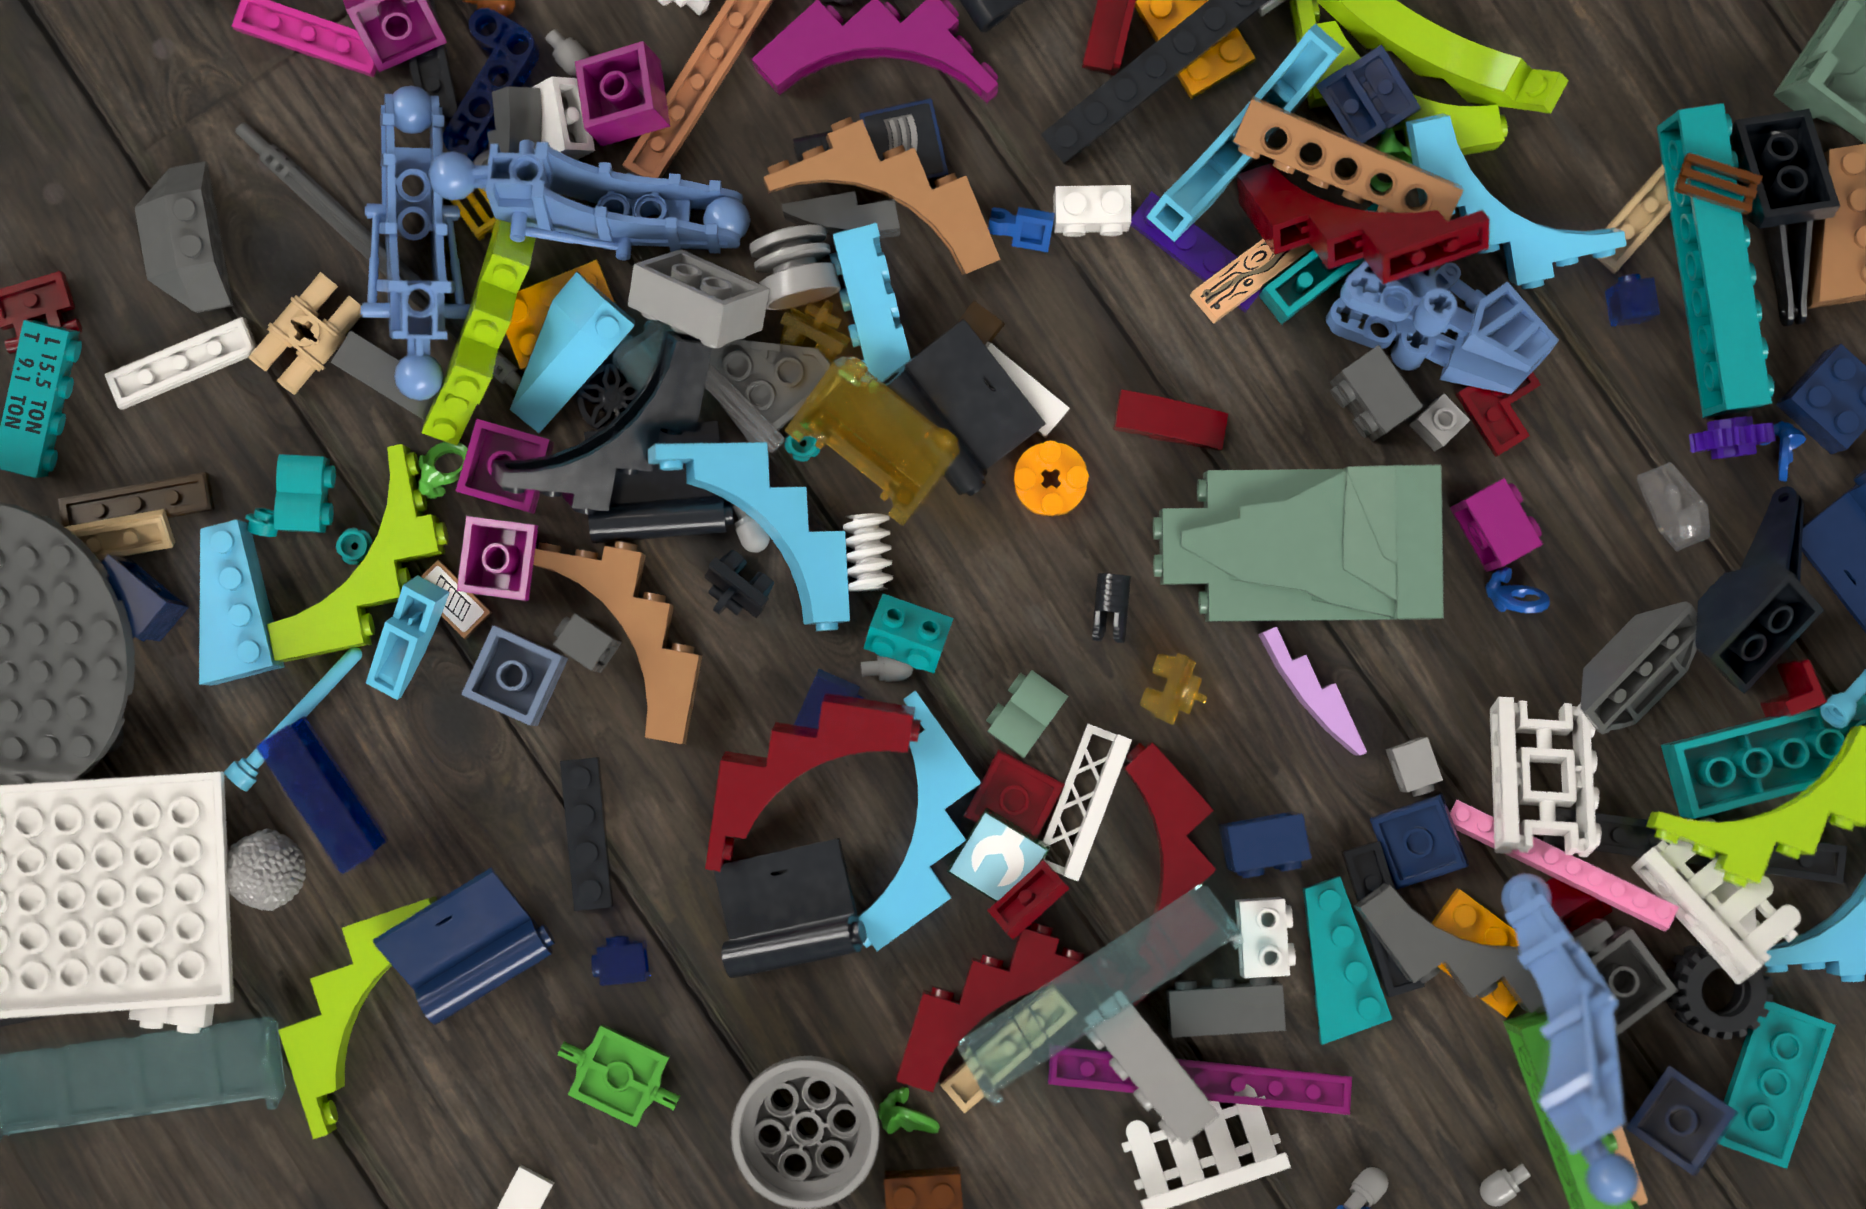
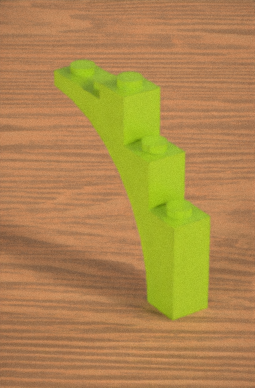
(480, 335)
(403, 536)
(1793, 826)

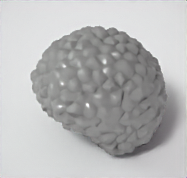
(265, 870)

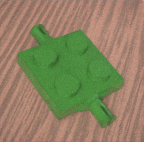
(618, 1075)

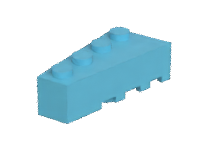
(870, 300)
(232, 607)

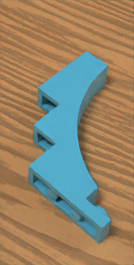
(742, 477)
(916, 889)

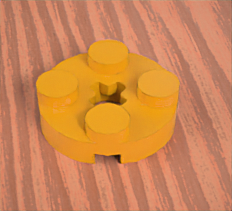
(1050, 457)

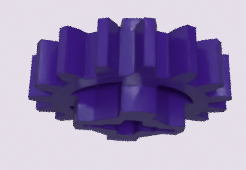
(1731, 437)

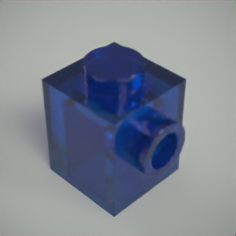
(1632, 300)
(621, 961)

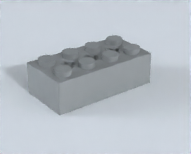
(1156, 1074)

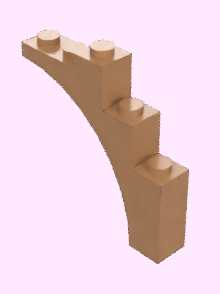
(852, 160)
(668, 674)

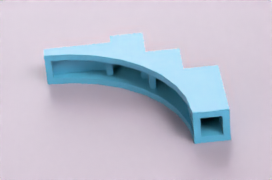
(1222, 161)
(1527, 245)
(1836, 941)

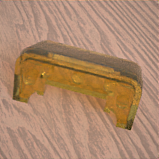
(877, 435)

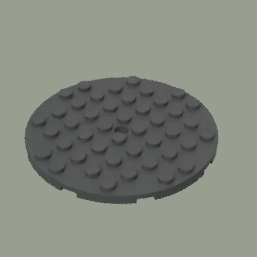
(61, 653)

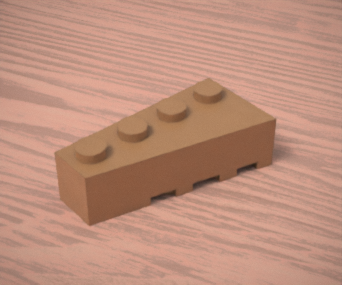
(1839, 242)

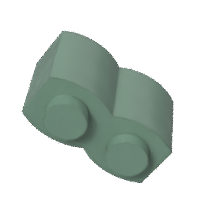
(1026, 713)

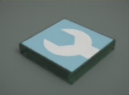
(996, 855)

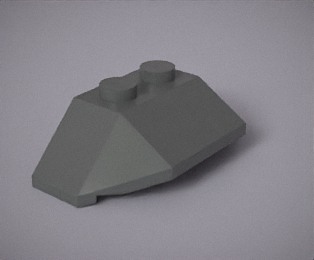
(184, 239)
(1638, 666)

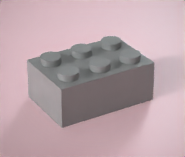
(698, 298)

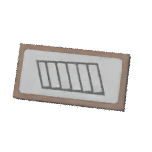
(462, 609)

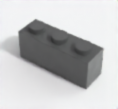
(1225, 1007)

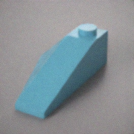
(572, 344)

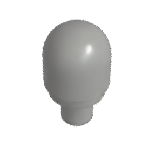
(566, 51)
(750, 532)
(886, 669)
(1503, 1186)
(1367, 1188)

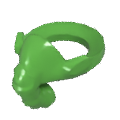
(1390, 145)
(432, 479)
(895, 1116)

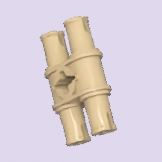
(286, 333)

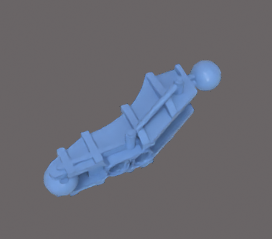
(412, 112)
(525, 189)
(1583, 1069)

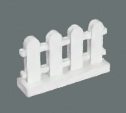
(1708, 919)
(1190, 1166)

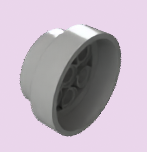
(765, 1163)

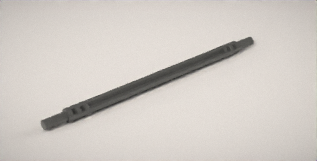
(353, 232)

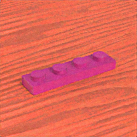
(304, 34)

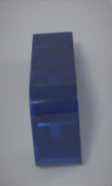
(500, 61)

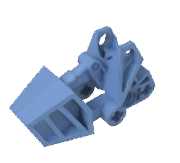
(1493, 345)

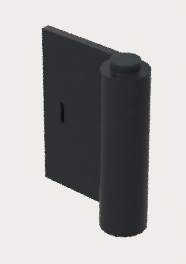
(950, 391)
(661, 500)
(789, 915)

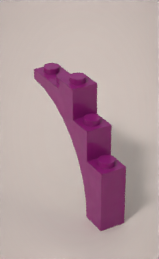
(924, 37)

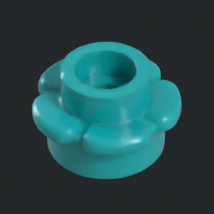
(802, 453)
(261, 522)
(345, 542)

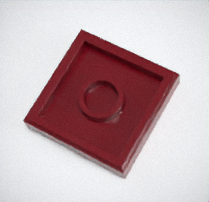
(1015, 793)

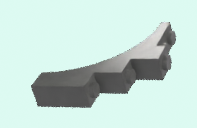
(1475, 967)

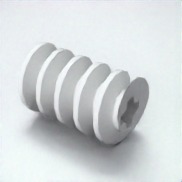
(867, 552)

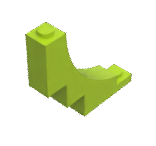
(1431, 51)
(1475, 127)
(319, 1044)

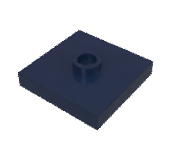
(1419, 841)

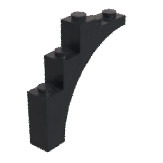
(587, 471)

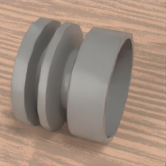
(792, 259)

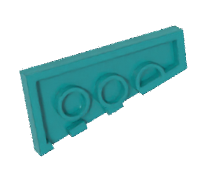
(1344, 977)

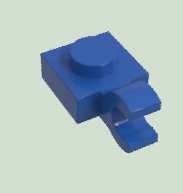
(1029, 228)

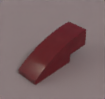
(1170, 420)

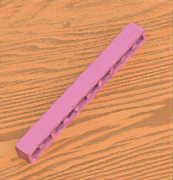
(1571, 871)

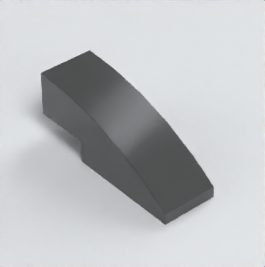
(516, 117)
(843, 213)
(377, 371)

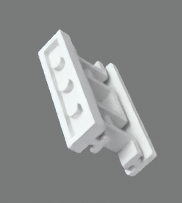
(1512, 778)

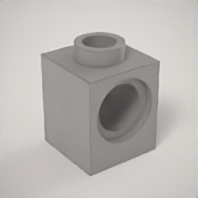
(1439, 422)
(1414, 766)

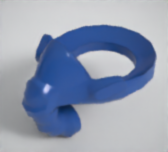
(1789, 439)
(1503, 595)

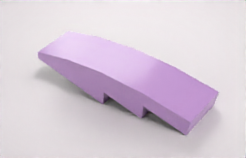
(1322, 703)

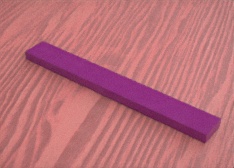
(1215, 1080)

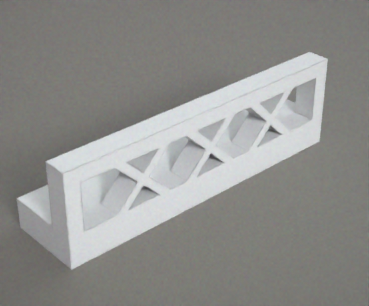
(1097, 804)

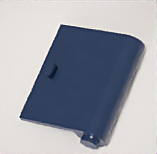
(1837, 547)
(465, 945)

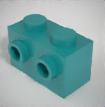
(908, 633)

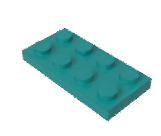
(1775, 1083)

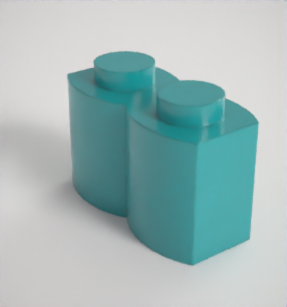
(303, 493)

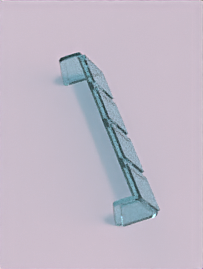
(1097, 989)
(141, 1076)

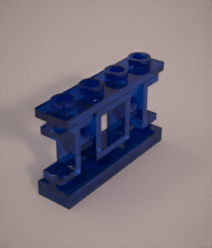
(322, 794)

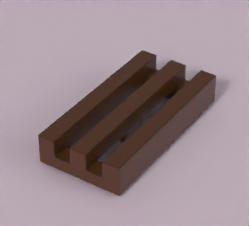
(1722, 169)

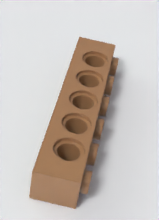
(1262, 116)

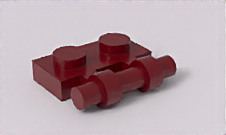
(36, 300)

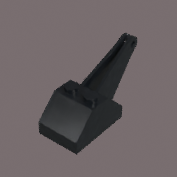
(1791, 193)
(1762, 607)

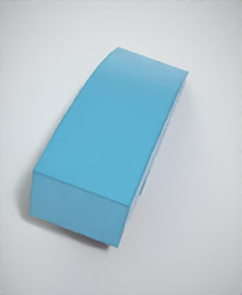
(406, 636)

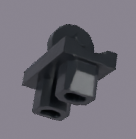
(733, 590)

